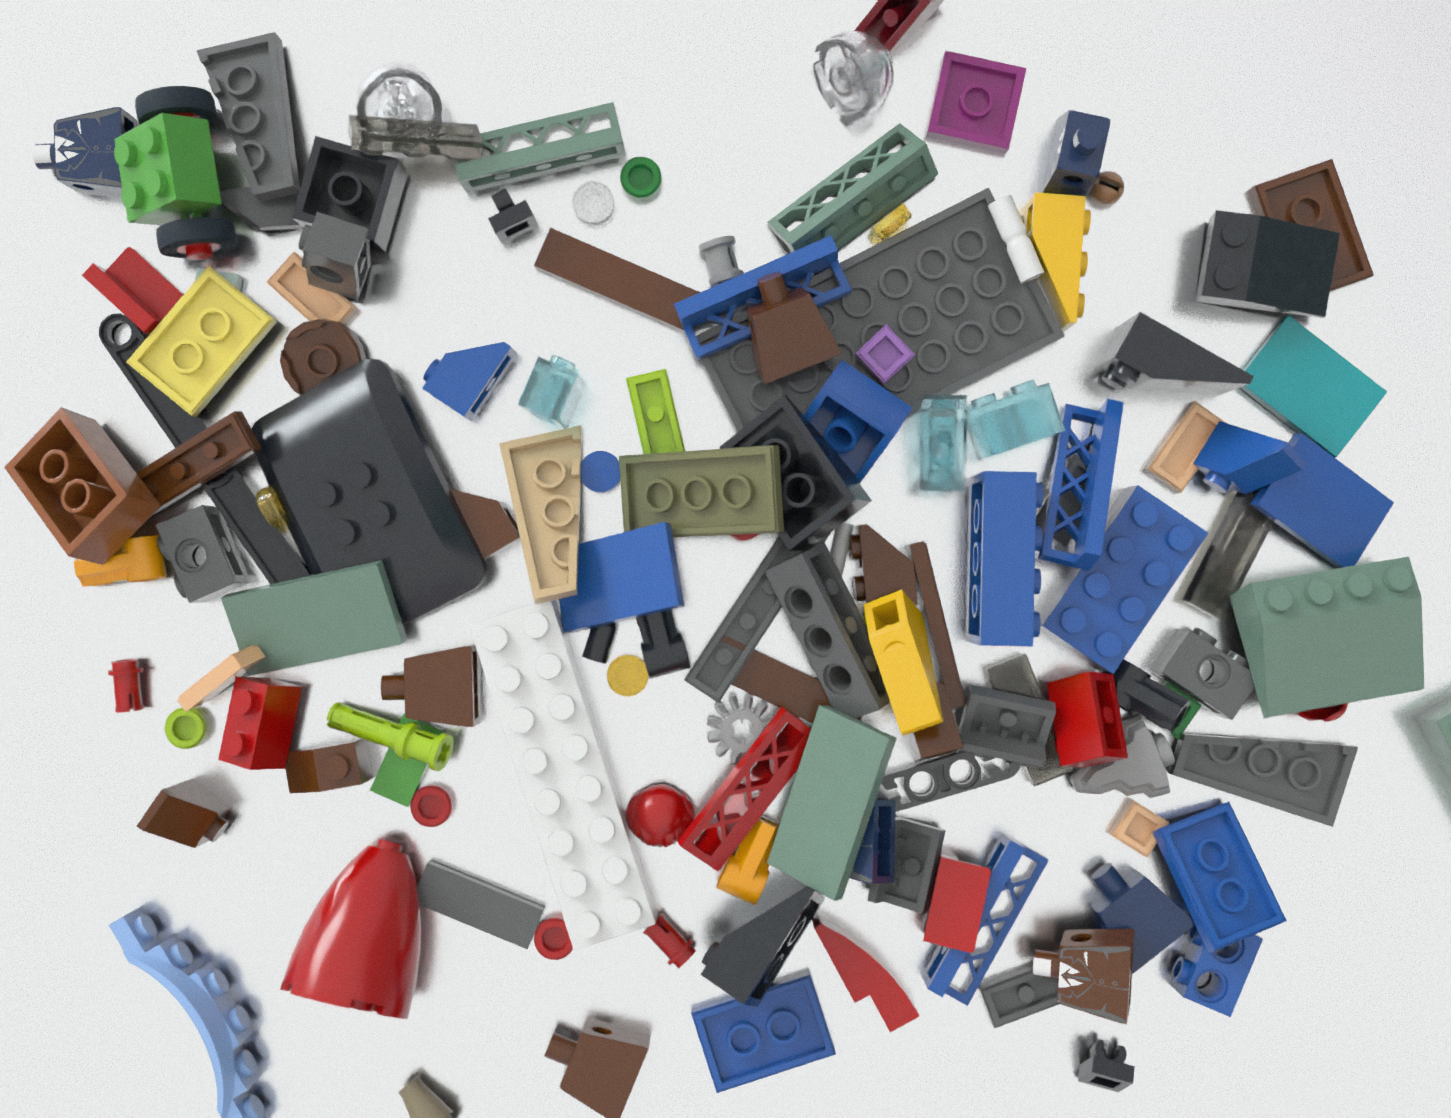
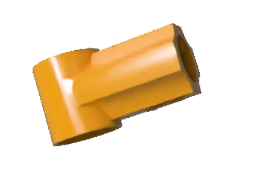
(135, 562)
(747, 868)

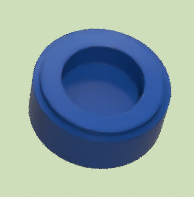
(600, 472)

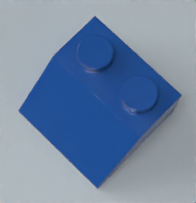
(856, 417)

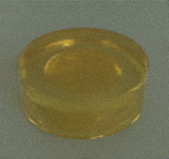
(892, 222)
(271, 507)
(627, 675)

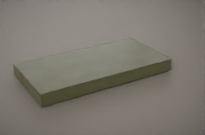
(704, 491)

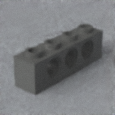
(830, 630)

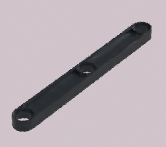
(232, 494)

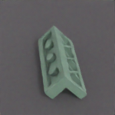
(542, 156)
(858, 199)

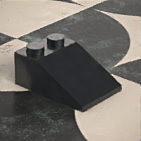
(1267, 264)
(1159, 359)
(815, 481)
(756, 952)

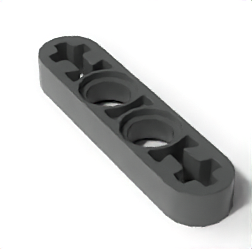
(943, 785)

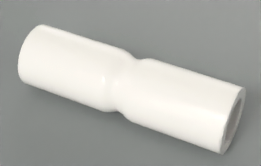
(1014, 235)

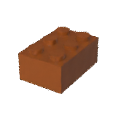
(81, 487)

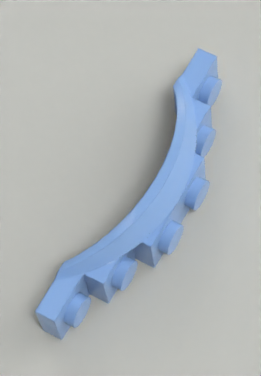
(208, 1004)

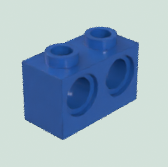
(1228, 969)

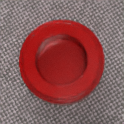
(432, 805)
(553, 938)

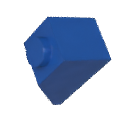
(467, 376)
(1245, 459)

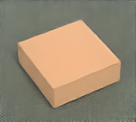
(1136, 826)

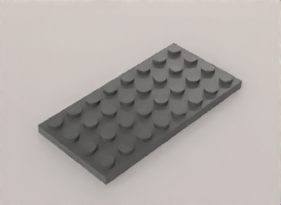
(937, 287)

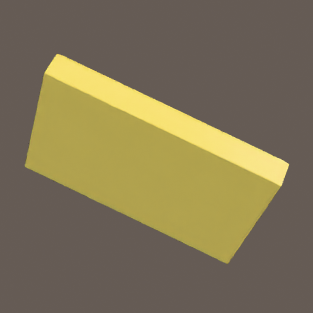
(201, 342)

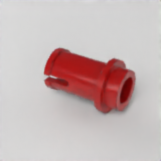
(126, 685)
(670, 941)

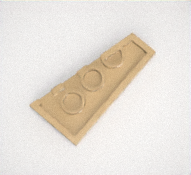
(545, 497)

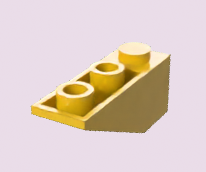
(1056, 231)
(904, 660)

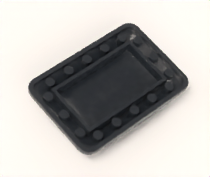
(369, 489)

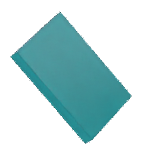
(1311, 386)

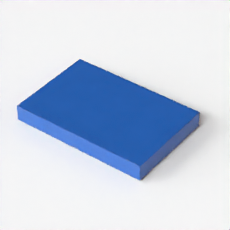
(1325, 505)
(624, 578)
(1219, 877)
(764, 1040)

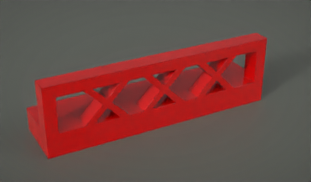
(750, 797)

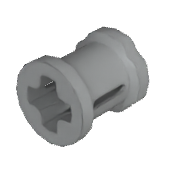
(720, 259)

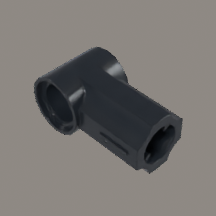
(662, 644)
(1148, 697)

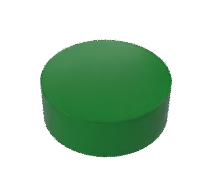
(641, 178)

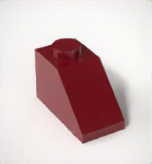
(897, 20)

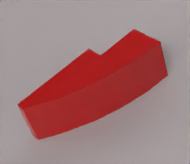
(866, 974)

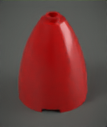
(362, 937)

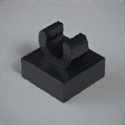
(511, 218)
(1104, 1072)

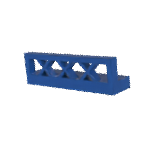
(745, 290)
(1097, 485)
(948, 960)

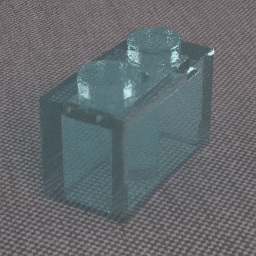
(553, 391)
(1013, 420)
(943, 443)

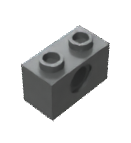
(335, 255)
(221, 567)
(1181, 666)

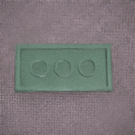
(316, 617)
(831, 801)

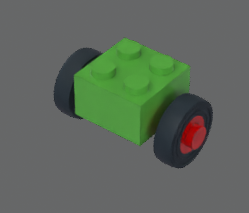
(172, 172)

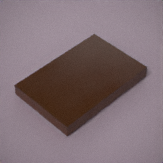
(1317, 200)

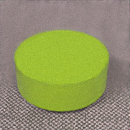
(187, 728)

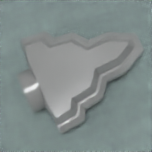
(1137, 774)

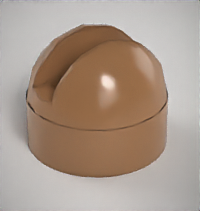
(1104, 195)

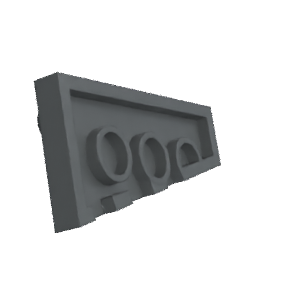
(255, 105)
(1282, 774)

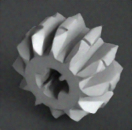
(727, 729)

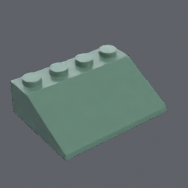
(1332, 636)

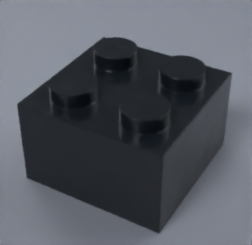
(351, 188)

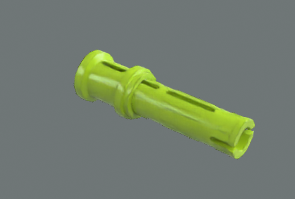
(406, 740)

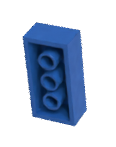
(1003, 558)
(1109, 606)

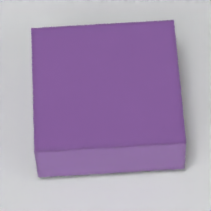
(884, 354)

